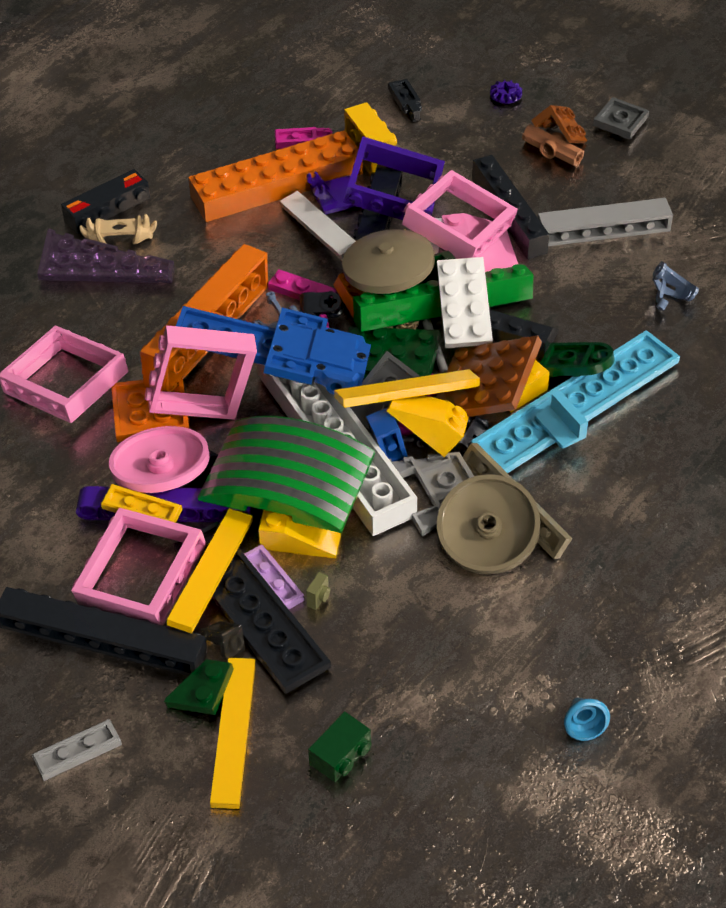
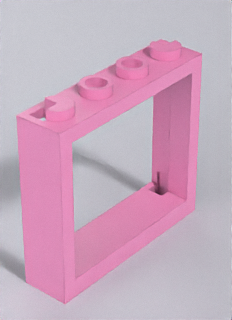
(448, 238)
(15, 376)
(198, 404)
(173, 582)

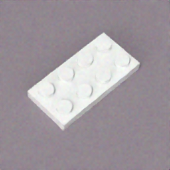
(464, 302)

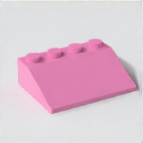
(497, 255)

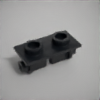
(474, 428)

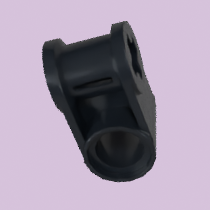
(319, 303)

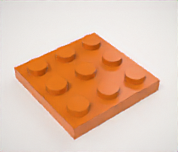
(132, 410)

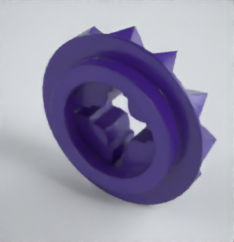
(500, 95)

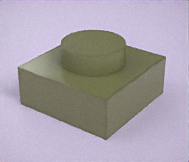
(318, 591)

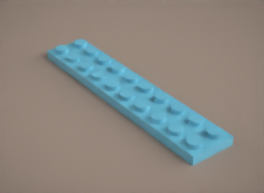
(635, 364)

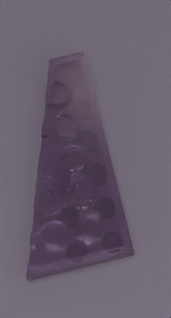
(95, 261)

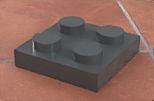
(621, 118)

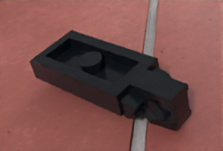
(406, 98)

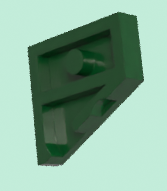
(202, 688)

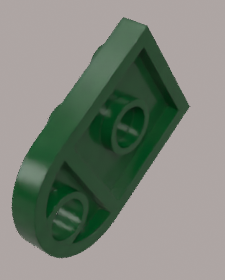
(577, 358)

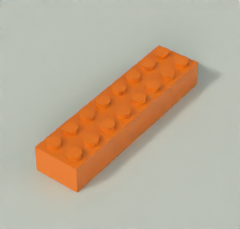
(271, 175)
(227, 294)

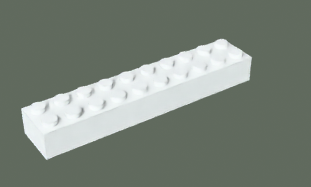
(384, 495)

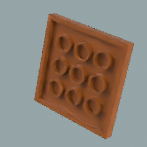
(502, 375)

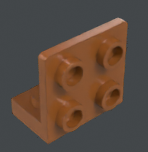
(563, 118)

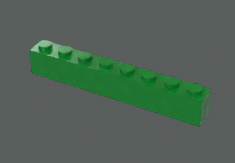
(423, 300)

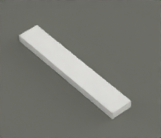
(317, 223)

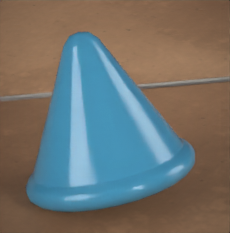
(586, 719)

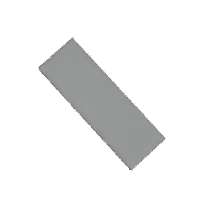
(76, 749)

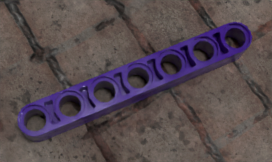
(192, 510)

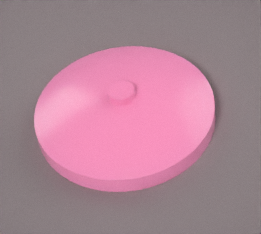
(159, 459)

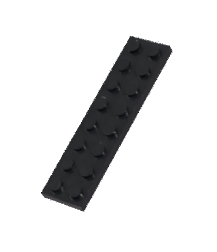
(266, 622)

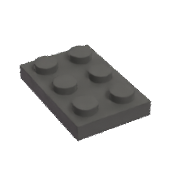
(386, 370)

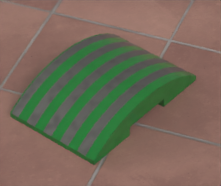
(289, 471)

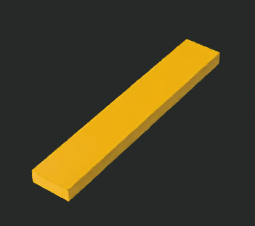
(406, 388)
(209, 571)
(233, 735)

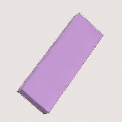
(275, 576)

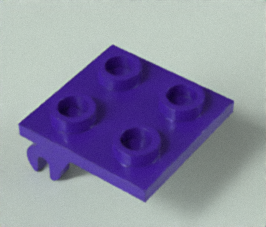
(329, 193)

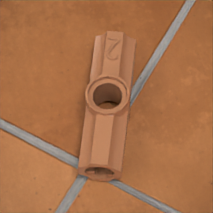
(553, 145)

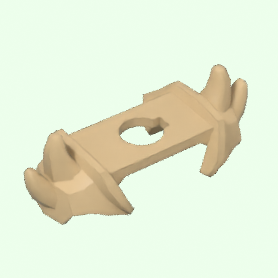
(136, 226)

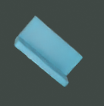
(563, 421)

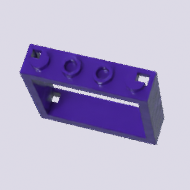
(395, 158)

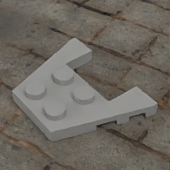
(438, 478)

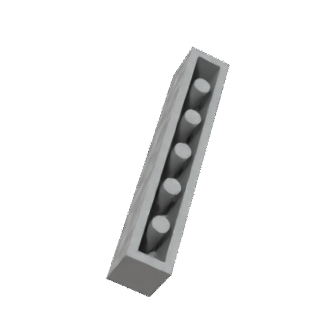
(607, 221)

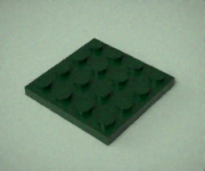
(411, 346)

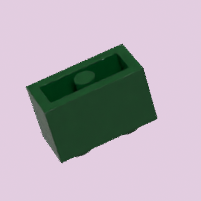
(340, 747)

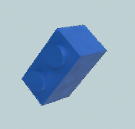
(387, 434)

